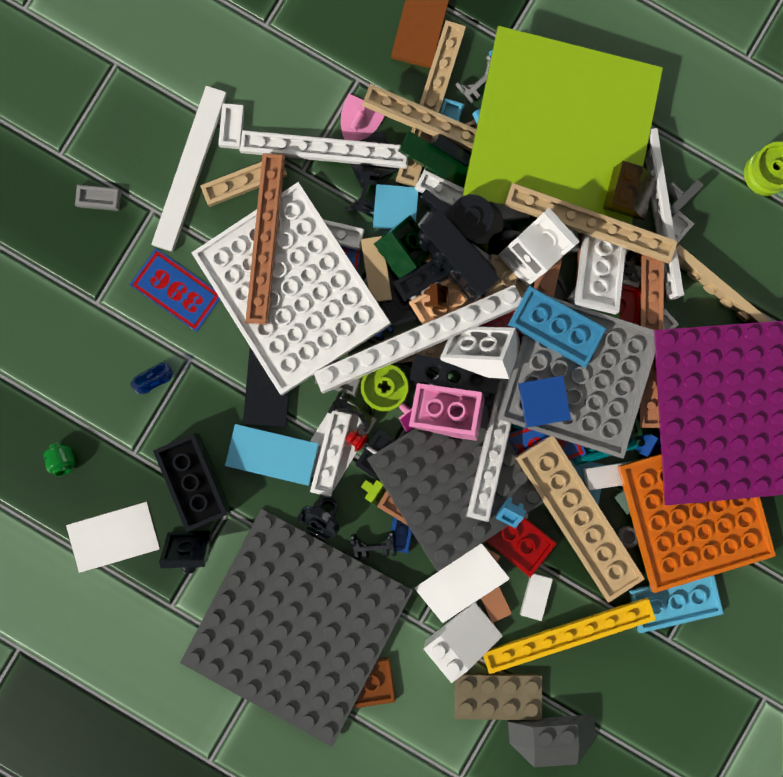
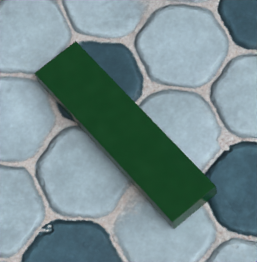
(433, 159)

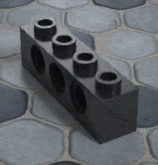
(423, 363)

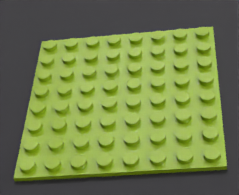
(559, 120)

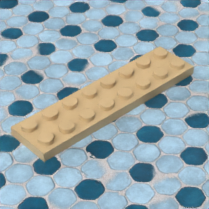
(579, 518)

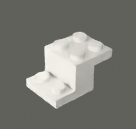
(538, 247)

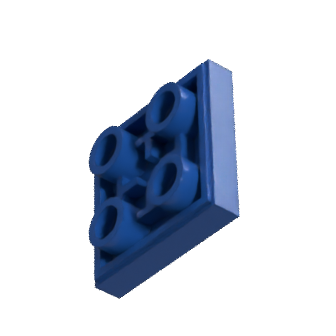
(544, 401)

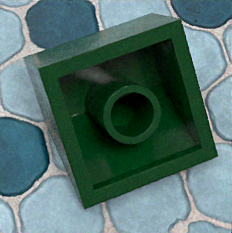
(401, 247)

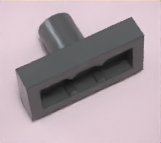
(681, 197)

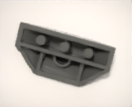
(553, 739)

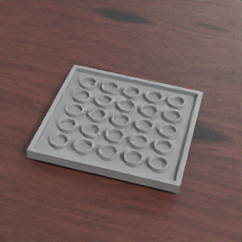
(601, 396)

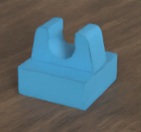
(511, 513)

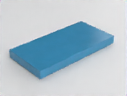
(557, 326)

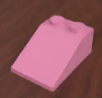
(447, 411)

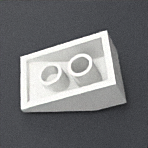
(484, 351)
(462, 642)

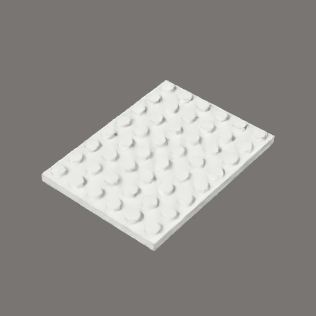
(316, 298)

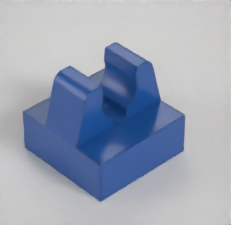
(651, 445)

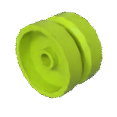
(765, 170)
(395, 394)

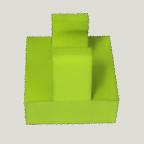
(375, 491)

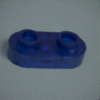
(152, 378)

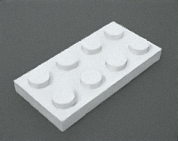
(600, 275)

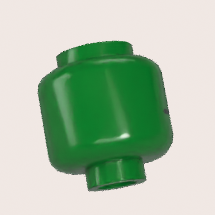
(59, 459)

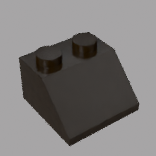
(629, 190)

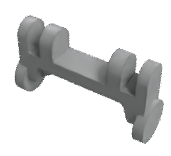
(469, 89)

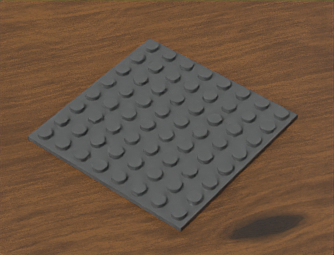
(296, 627)

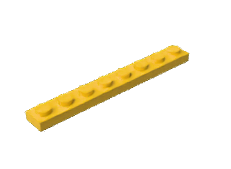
(569, 635)

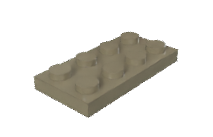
(498, 696)

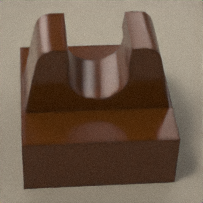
(438, 296)

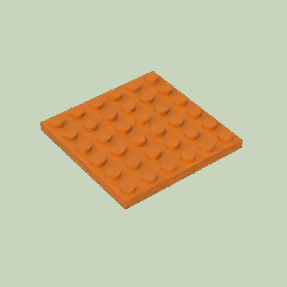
(692, 538)

